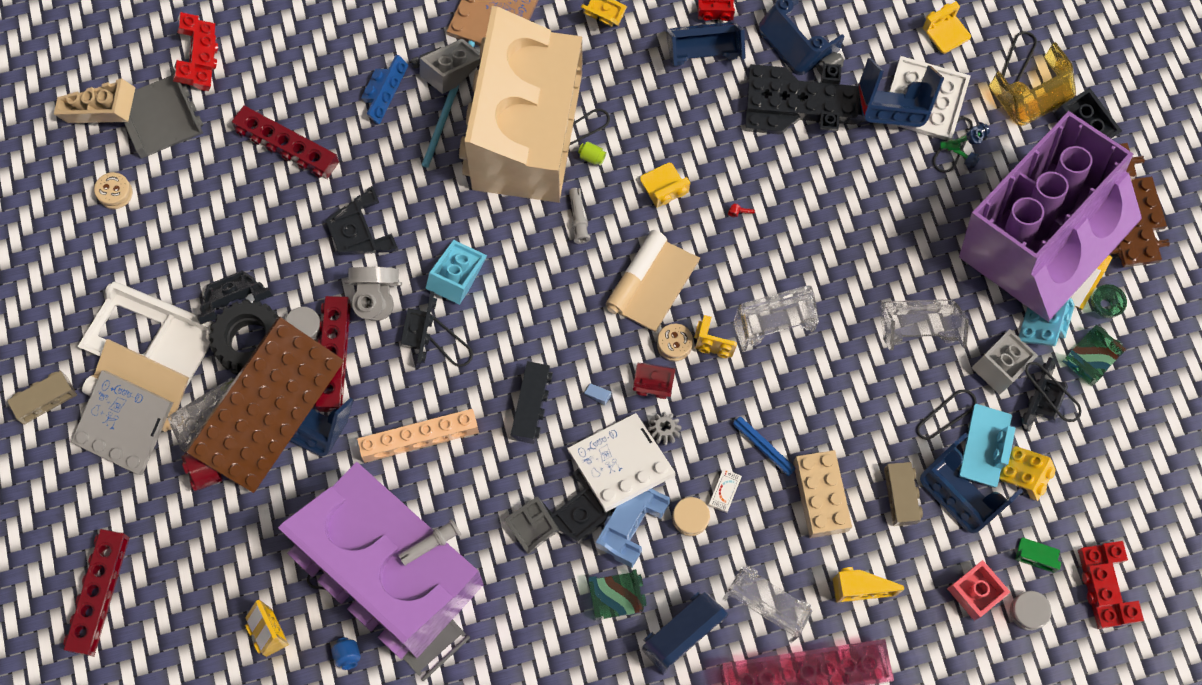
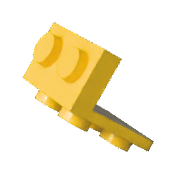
(608, 11)
(945, 28)
(664, 184)
(708, 343)
(1028, 471)

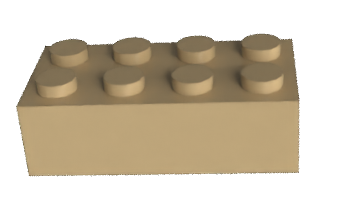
(822, 494)

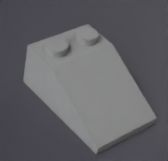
(449, 65)
(1004, 361)

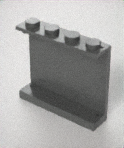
(162, 116)

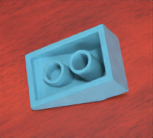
(455, 272)

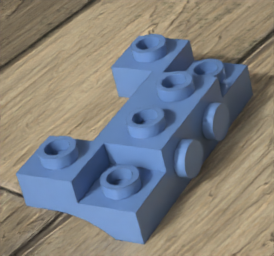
(624, 523)

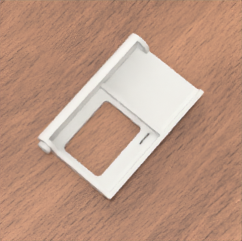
(179, 341)

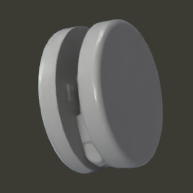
(305, 320)
(1030, 610)

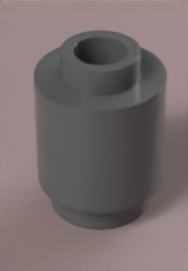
(832, 58)

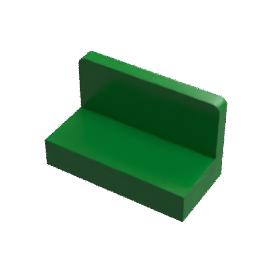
(1038, 555)

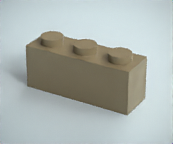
(41, 397)
(903, 494)

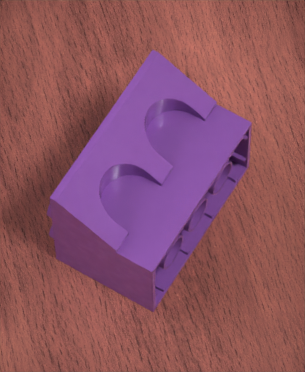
(1054, 217)
(356, 541)

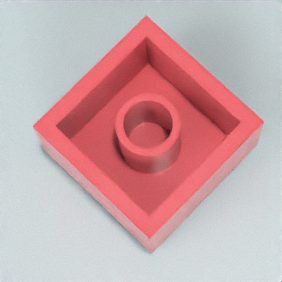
(978, 590)

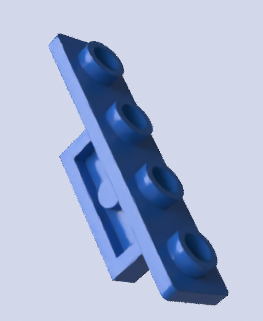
(383, 87)

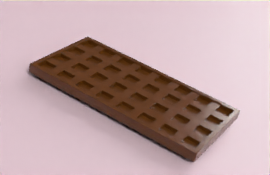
(265, 405)

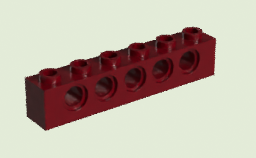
(248, 118)
(335, 306)
(100, 603)

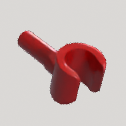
(735, 209)

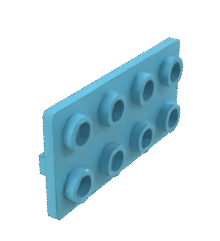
(1041, 332)
(987, 445)

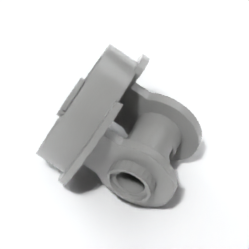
(373, 291)

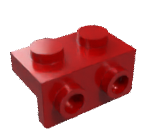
(716, 10)

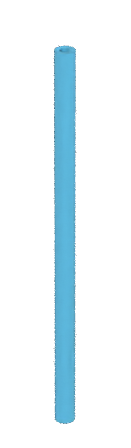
(441, 122)

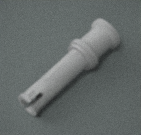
(579, 222)
(439, 537)

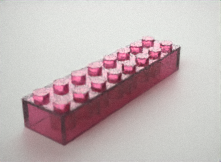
(839, 665)

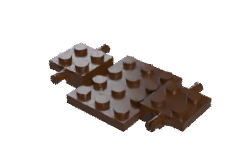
(1141, 245)

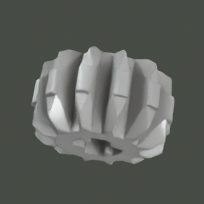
(659, 423)

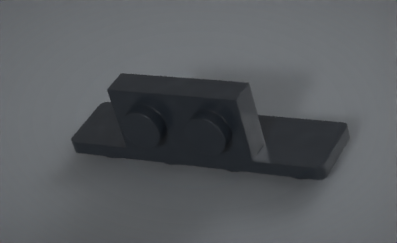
(416, 327)
(1038, 404)

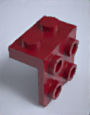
(653, 380)

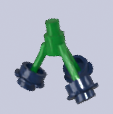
(973, 136)

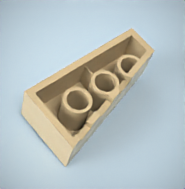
(102, 104)

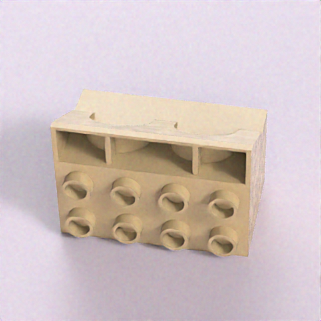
(522, 109)

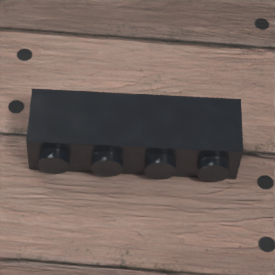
(530, 402)

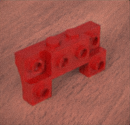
(201, 54)
(1103, 585)

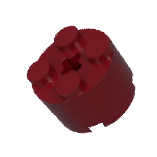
(200, 473)

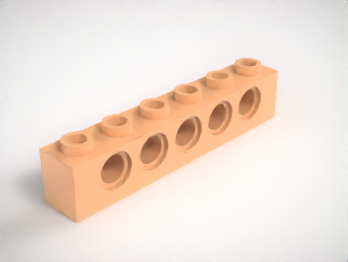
(418, 435)

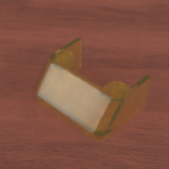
(1028, 105)

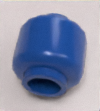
(346, 653)

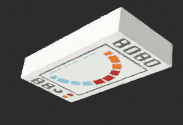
(725, 490)

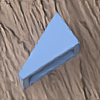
(597, 393)

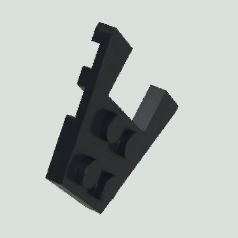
(351, 230)
(227, 290)
(580, 514)

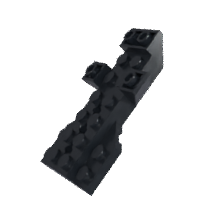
(823, 102)

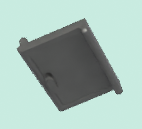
(440, 643)

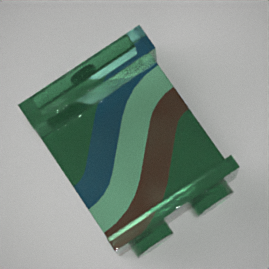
(1094, 355)
(617, 595)

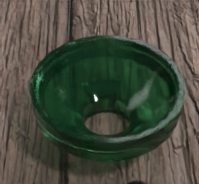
(1114, 296)

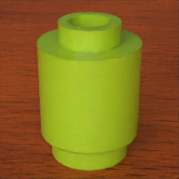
(592, 153)

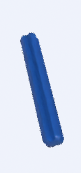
(762, 444)

